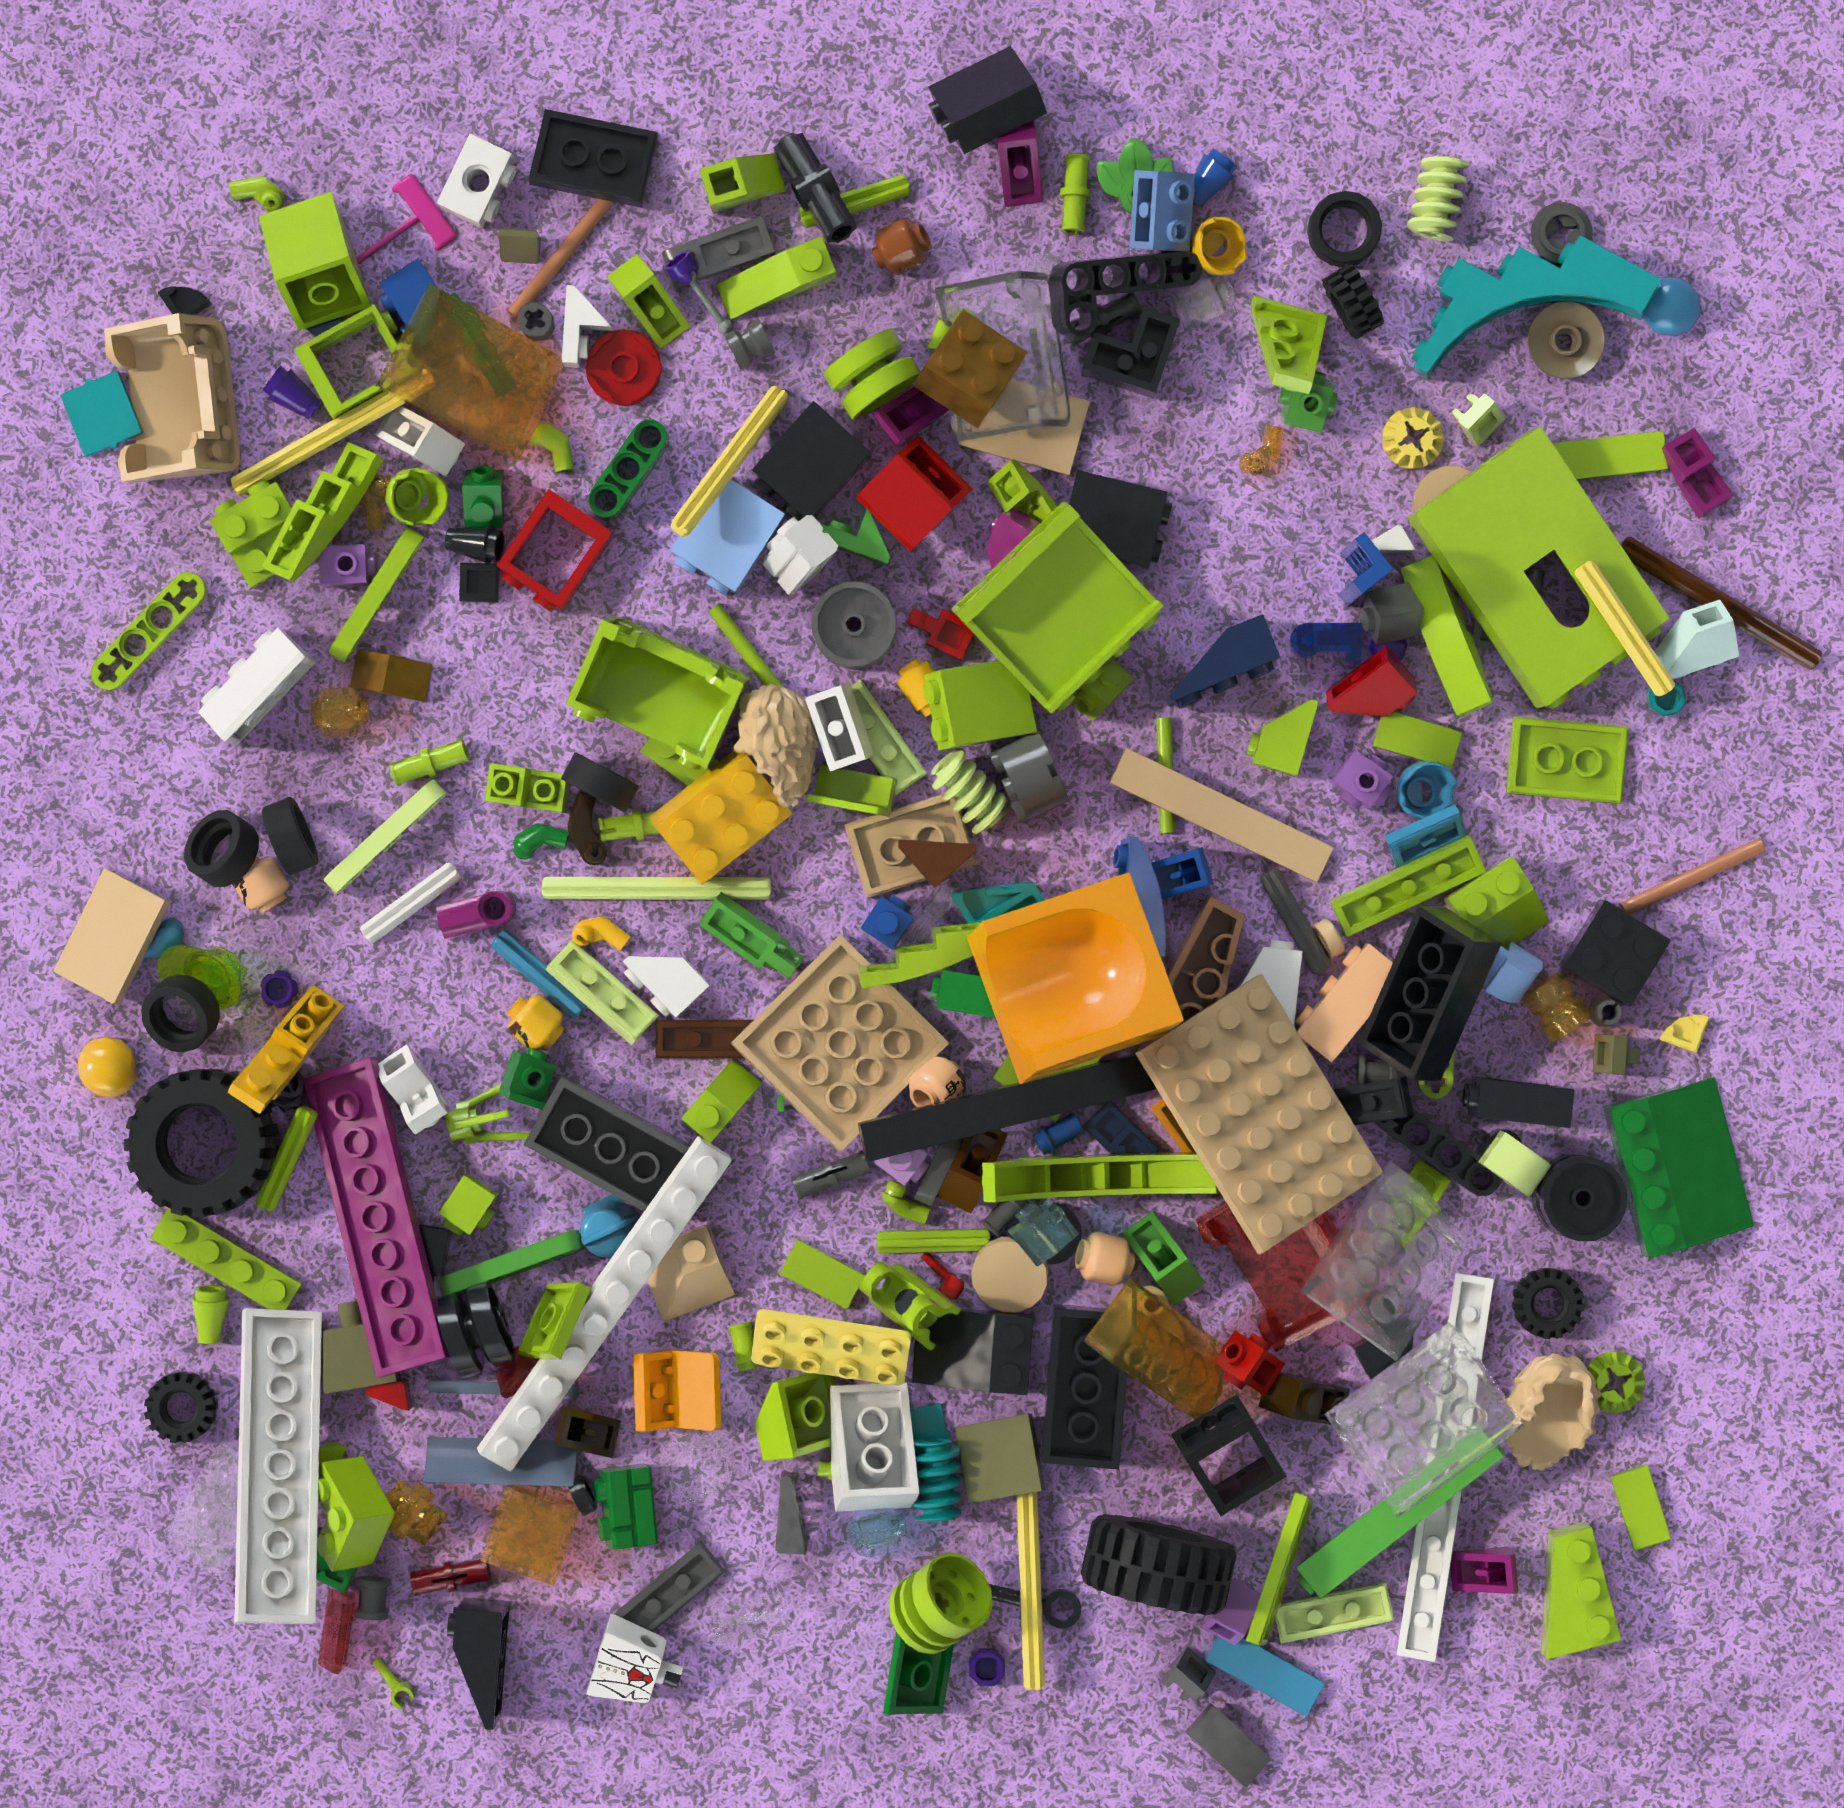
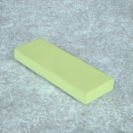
(891, 753)
(602, 992)
(1334, 1612)

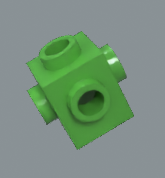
(1312, 412)

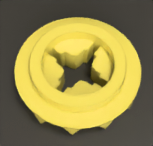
(1408, 455)

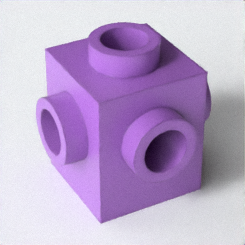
(1348, 778)

